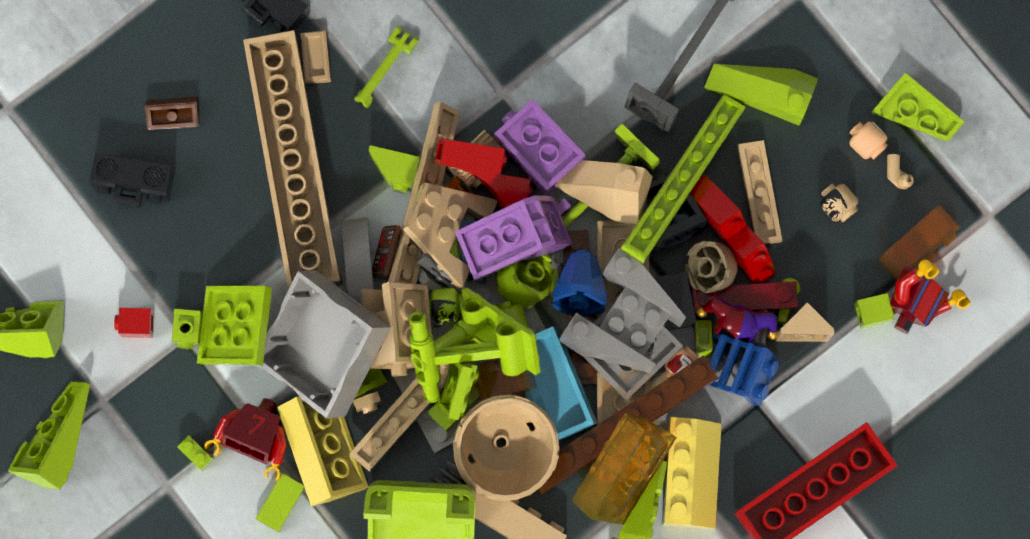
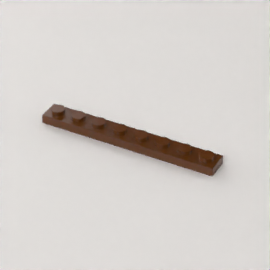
(649, 406)

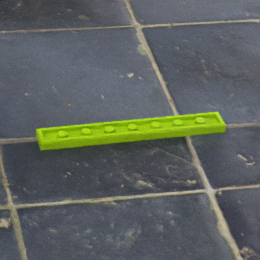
(683, 178)

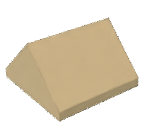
(806, 327)

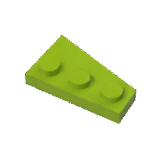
(918, 109)

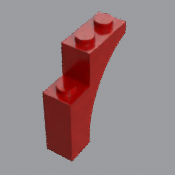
(484, 164)
(731, 228)

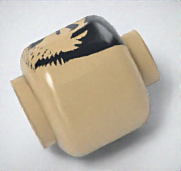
(839, 202)

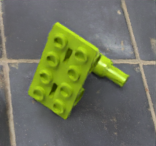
(487, 335)

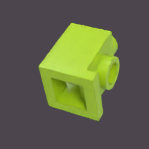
(191, 338)

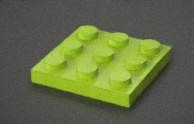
(234, 325)

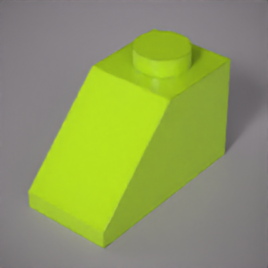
(396, 168)

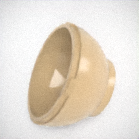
(519, 464)

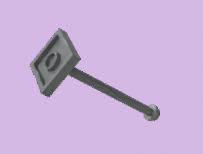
(652, 106)

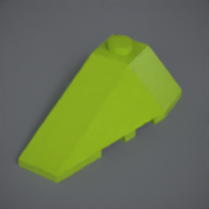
(33, 330)

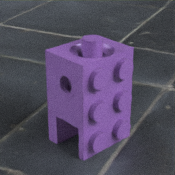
(538, 146)

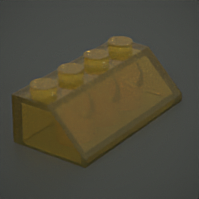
(623, 469)

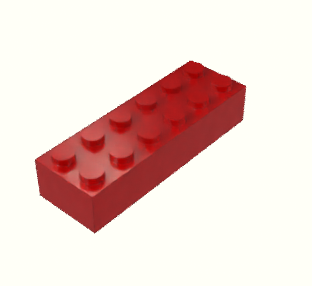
(817, 487)

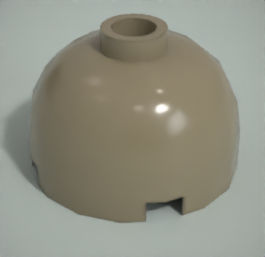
(711, 266)

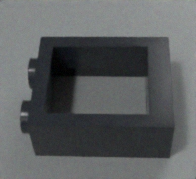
(684, 229)

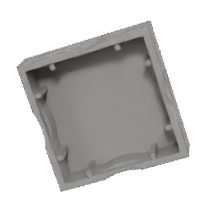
(323, 343)

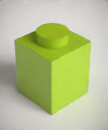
(874, 311)

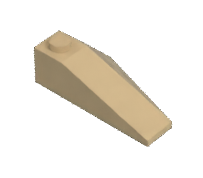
(609, 188)

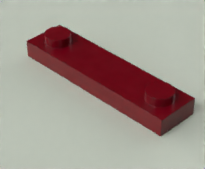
(754, 296)

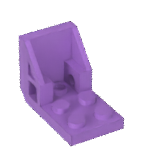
(513, 234)

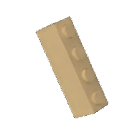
(514, 521)

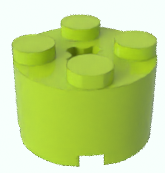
(527, 281)

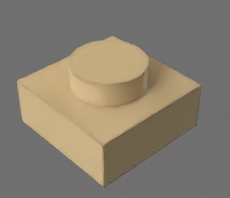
(367, 403)

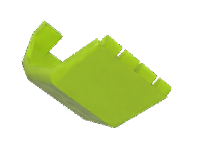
(419, 510)

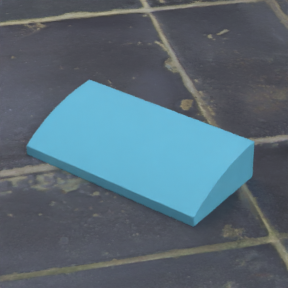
(559, 387)

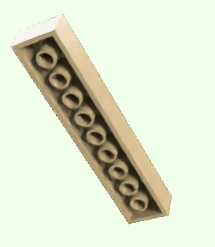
(291, 156)

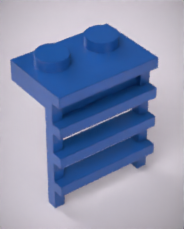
(753, 373)

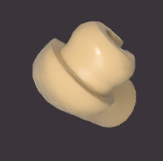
(896, 175)

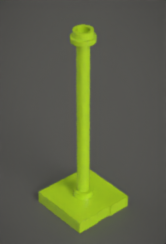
(635, 151)

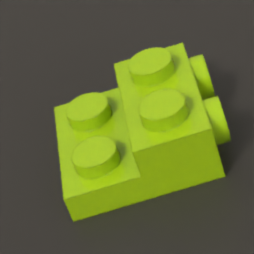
(457, 389)

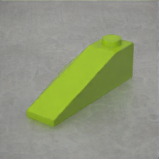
(768, 89)
(53, 449)
(643, 515)

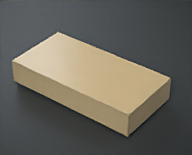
(315, 57)

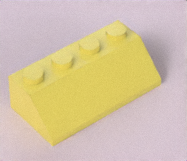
(321, 452)
(692, 474)

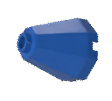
(580, 286)

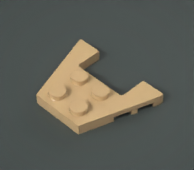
(435, 219)

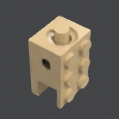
(394, 307)

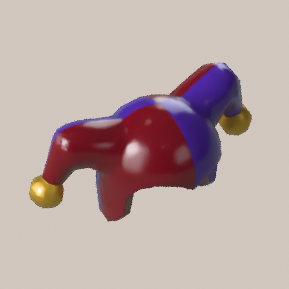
(740, 319)

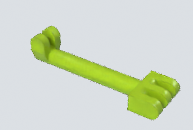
(364, 95)

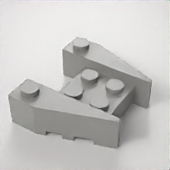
(631, 321)

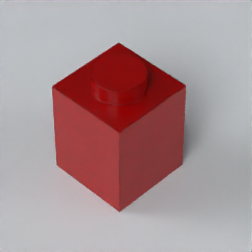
(135, 322)

